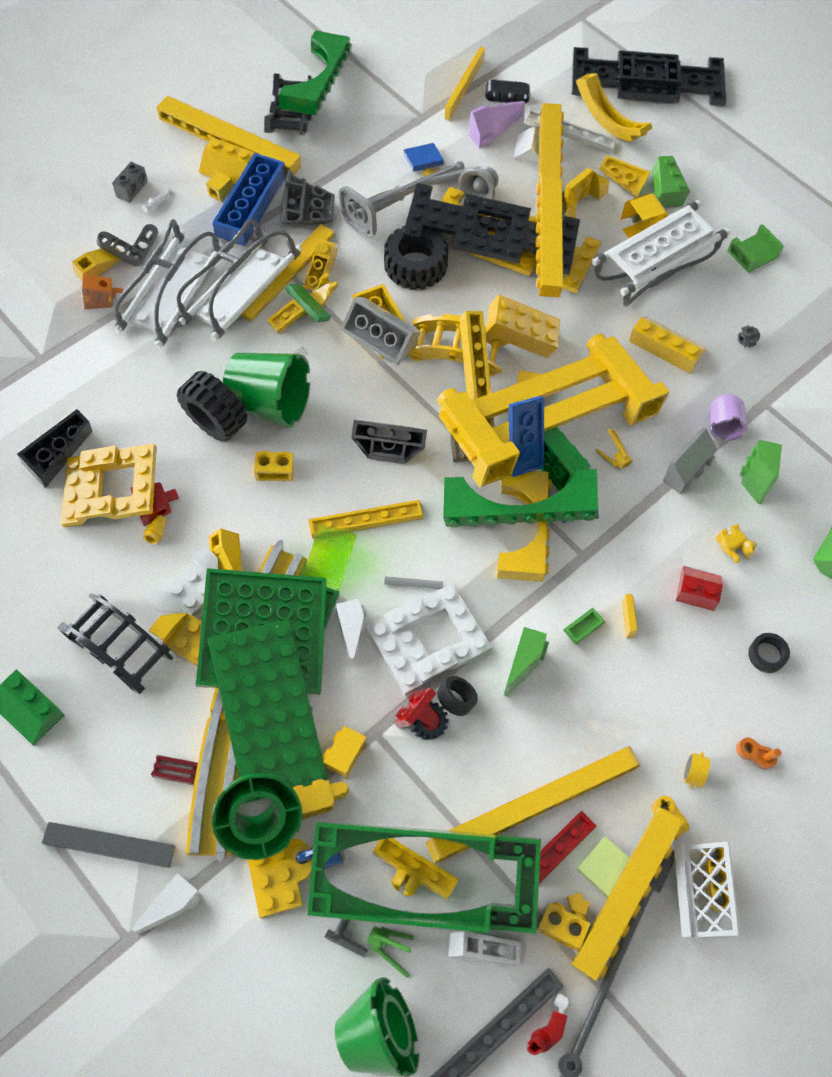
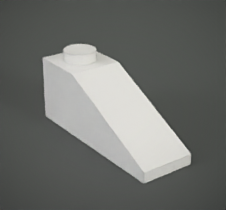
(351, 621)
(172, 902)
(484, 948)

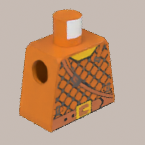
(98, 292)

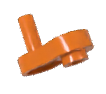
(760, 755)

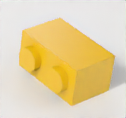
(344, 752)

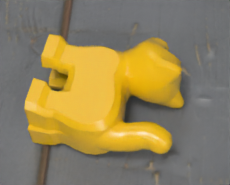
(735, 541)

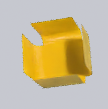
(649, 210)

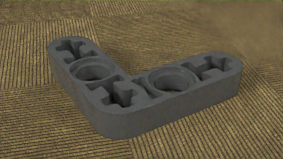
(134, 250)

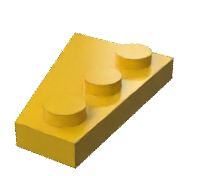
(625, 174)

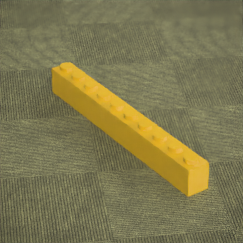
(208, 126)

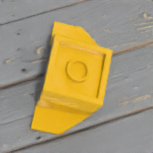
(585, 183)
(180, 634)

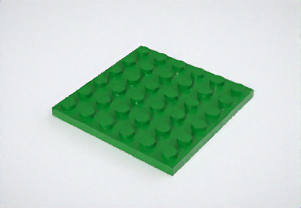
(252, 599)

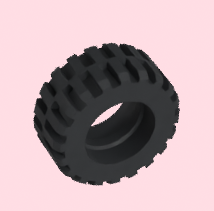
(416, 273)
(212, 406)

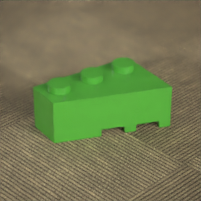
(669, 182)

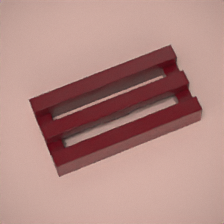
(158, 765)

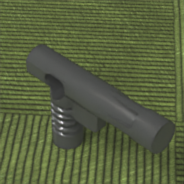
(345, 939)

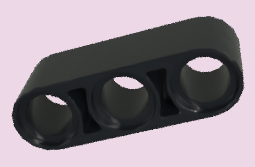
(507, 91)

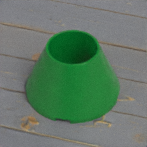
(261, 834)
(378, 1033)

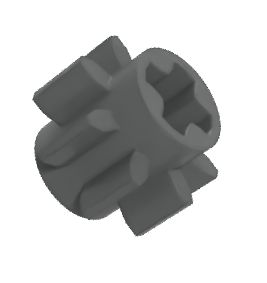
(748, 336)

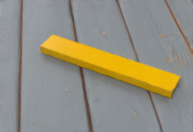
(464, 83)
(370, 517)

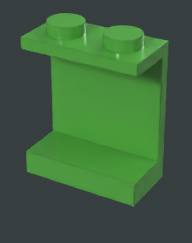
(756, 250)

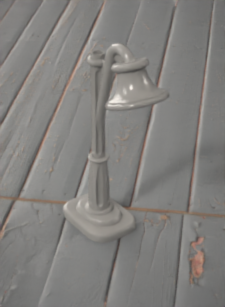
(361, 211)

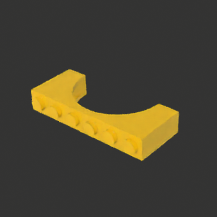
(530, 561)

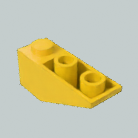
(94, 262)
(321, 262)
(226, 548)

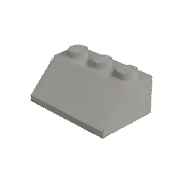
(691, 461)

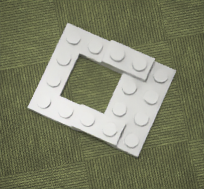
(404, 651)

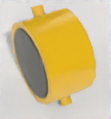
(697, 770)

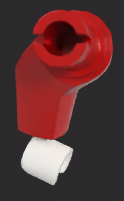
(547, 1036)

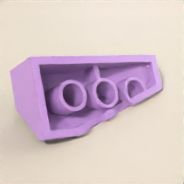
(490, 122)

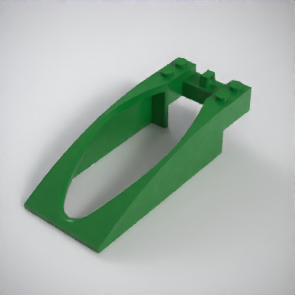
(331, 902)

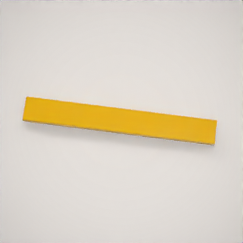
(277, 285)

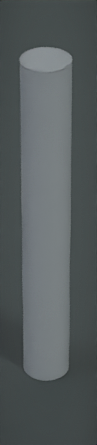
(413, 582)

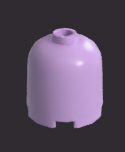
(728, 417)

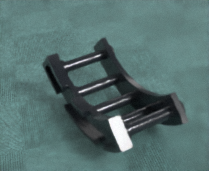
(271, 120)
(99, 650)

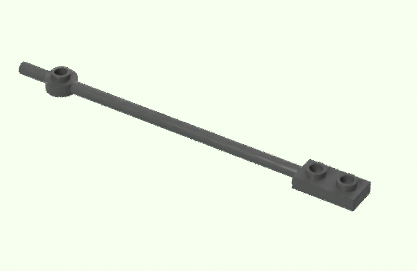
(657, 885)

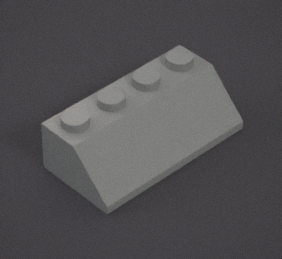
(379, 330)

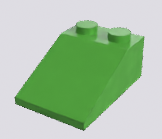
(530, 650)

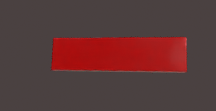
(564, 843)

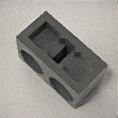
(130, 181)

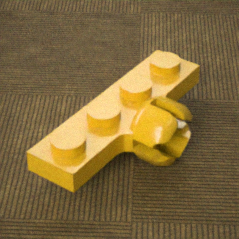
(414, 870)

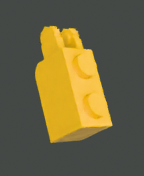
(320, 796)

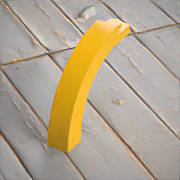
(605, 112)

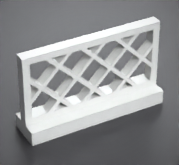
(687, 895)

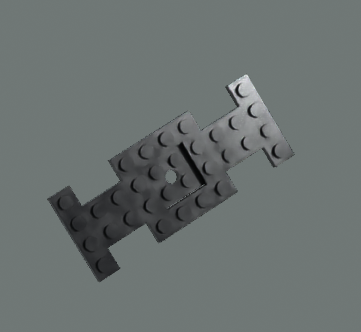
(665, 71)
(471, 228)

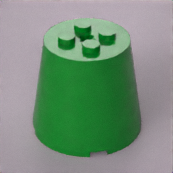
(270, 385)

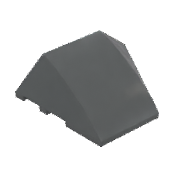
(305, 203)

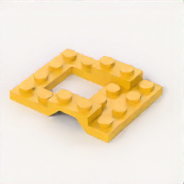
(85, 481)

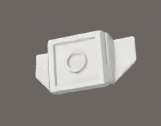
(188, 589)

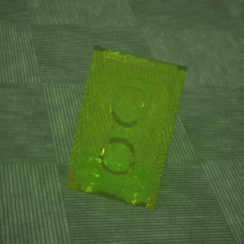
(330, 555)

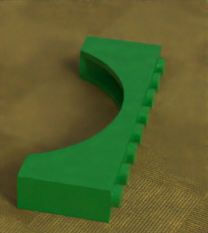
(310, 95)
(573, 502)

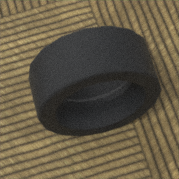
(776, 641)
(452, 703)

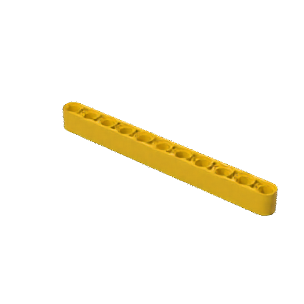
(539, 801)

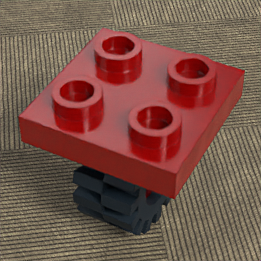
(423, 715)

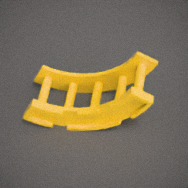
(448, 322)

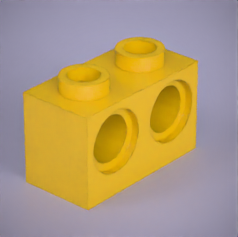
(274, 470)
(561, 932)

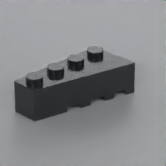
(50, 451)

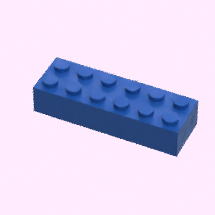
(249, 198)

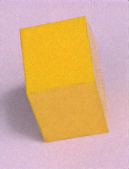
(577, 904)

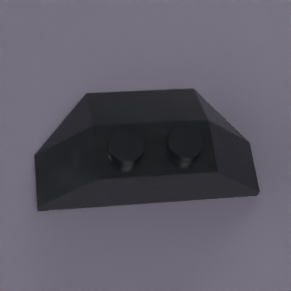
(388, 441)

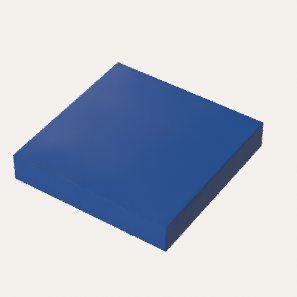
(423, 157)

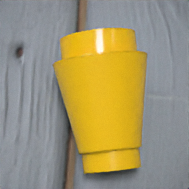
(154, 532)

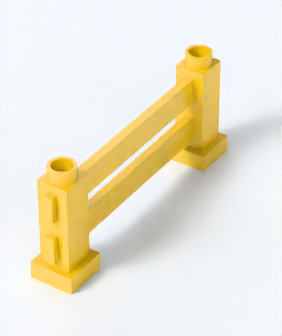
(490, 447)

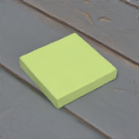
(604, 865)

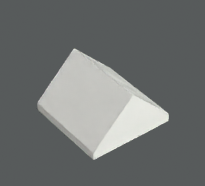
(528, 146)

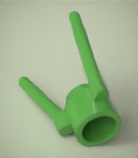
(380, 938)

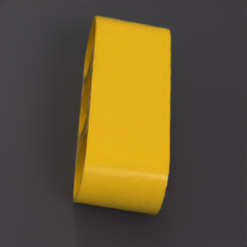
(711, 888)

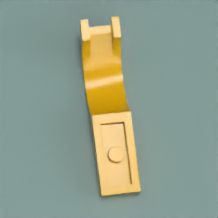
(293, 310)

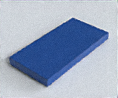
(527, 434)

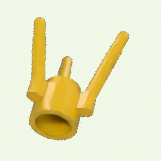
(622, 458)

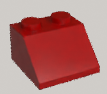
(699, 588)

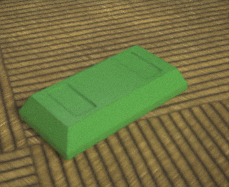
(584, 626)

